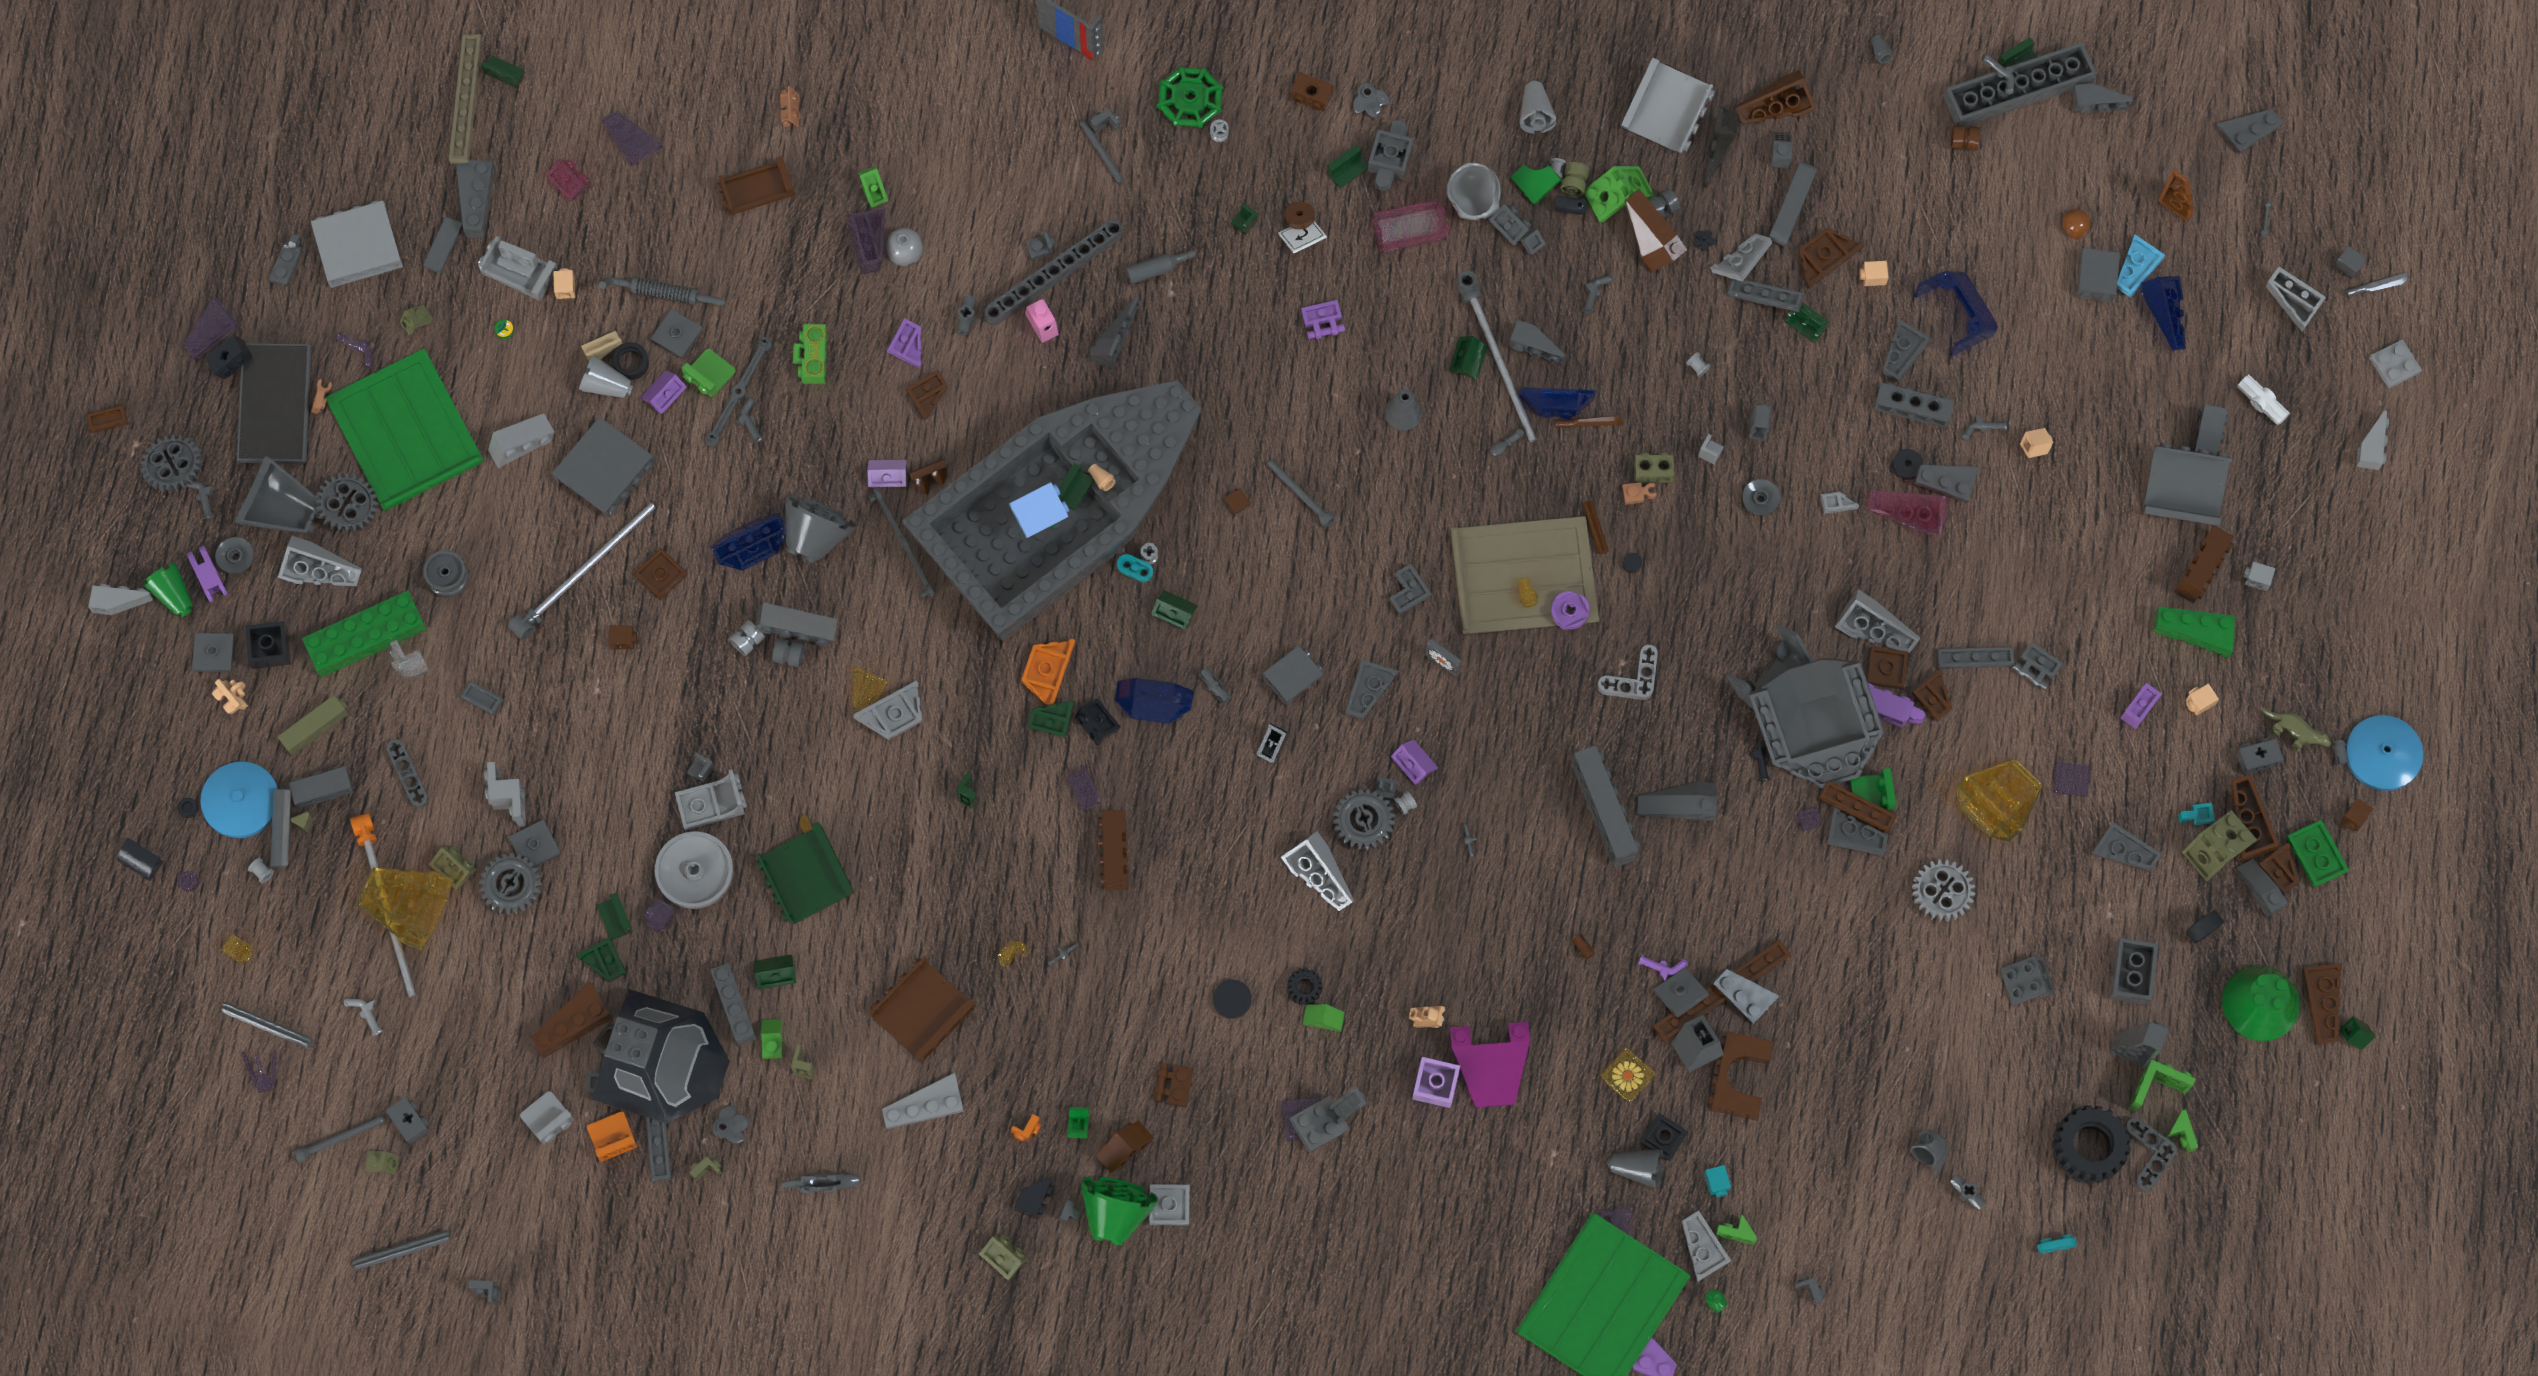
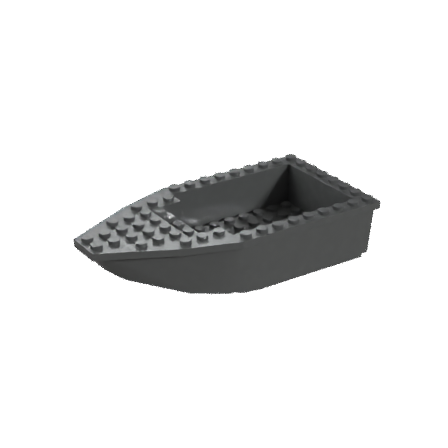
(979, 540)

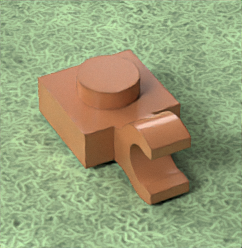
(319, 400)

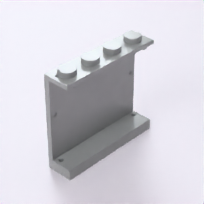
(1668, 107)
(356, 243)

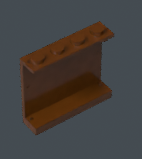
(921, 1009)

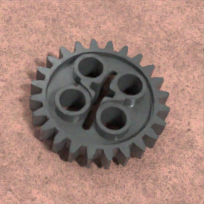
(188, 455)
(362, 511)

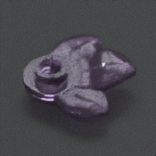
(1619, 1219)

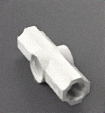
(2263, 400)

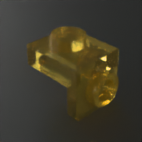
(237, 949)
(1008, 953)

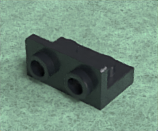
(1097, 721)

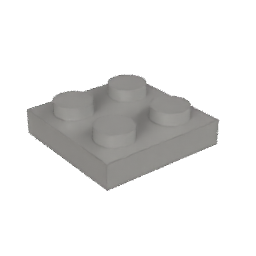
(2395, 364)
(1172, 1205)

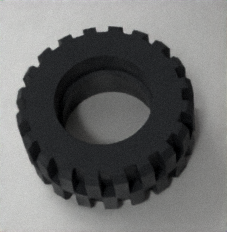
(2104, 1123)

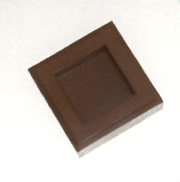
(1237, 501)

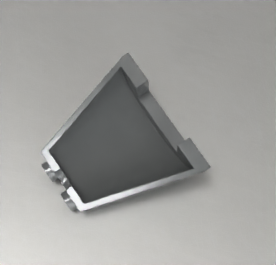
(278, 502)

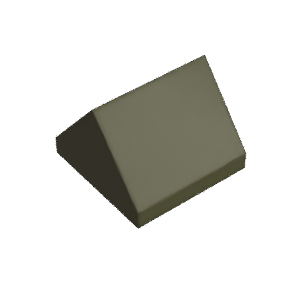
(302, 821)

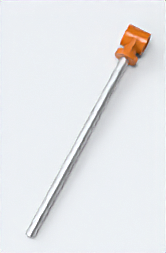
(363, 826)

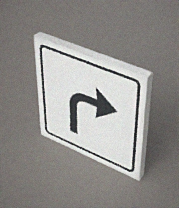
(1301, 238)

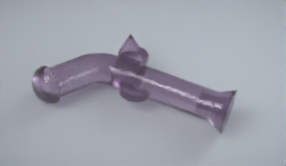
(357, 347)

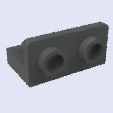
(1510, 223)
(486, 1289)

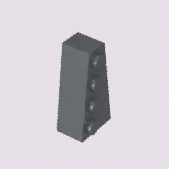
(475, 193)
(2140, 1043)

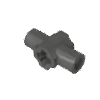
(965, 322)
(1973, 1198)

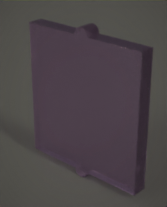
(2071, 779)

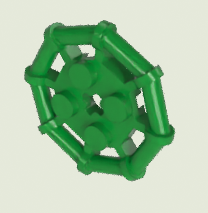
(1193, 106)

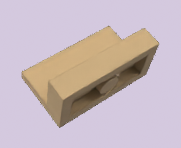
(602, 346)

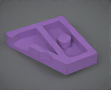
(907, 343)
(1654, 1361)

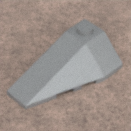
(314, 564)
(1871, 621)
(1317, 866)

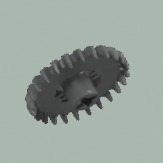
(1369, 836)
(520, 867)

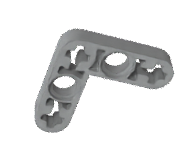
(1635, 684)

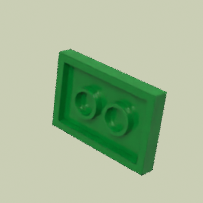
(2317, 853)

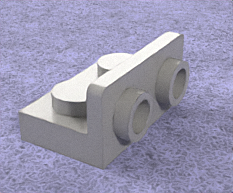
(517, 259)

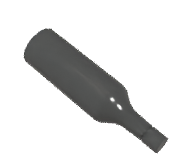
(1155, 266)

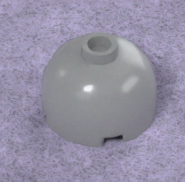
(904, 246)

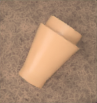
(1102, 478)

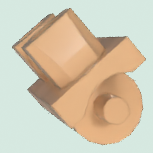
(233, 692)
(1427, 1016)

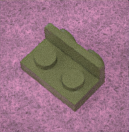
(452, 864)
(1003, 1255)

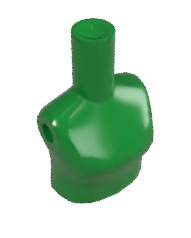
(1715, 1300)

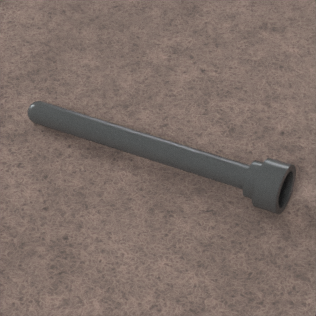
(1326, 518)
(303, 1153)

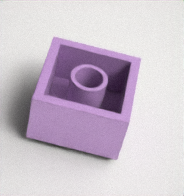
(1436, 1082)

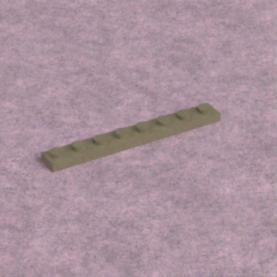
(465, 99)

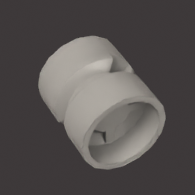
(746, 638)

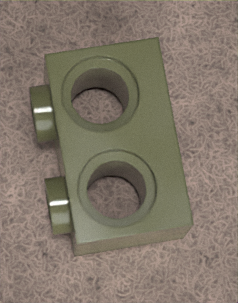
(1654, 473)

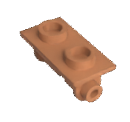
(790, 99)

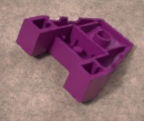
(1491, 1070)

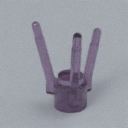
(263, 1082)

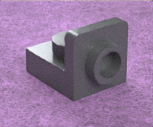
(1040, 246)

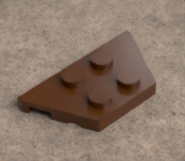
(1825, 254)

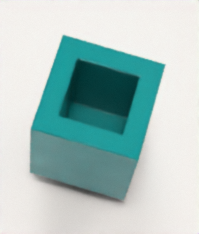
(1717, 1181)

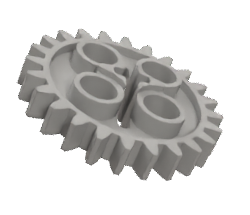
(1958, 901)

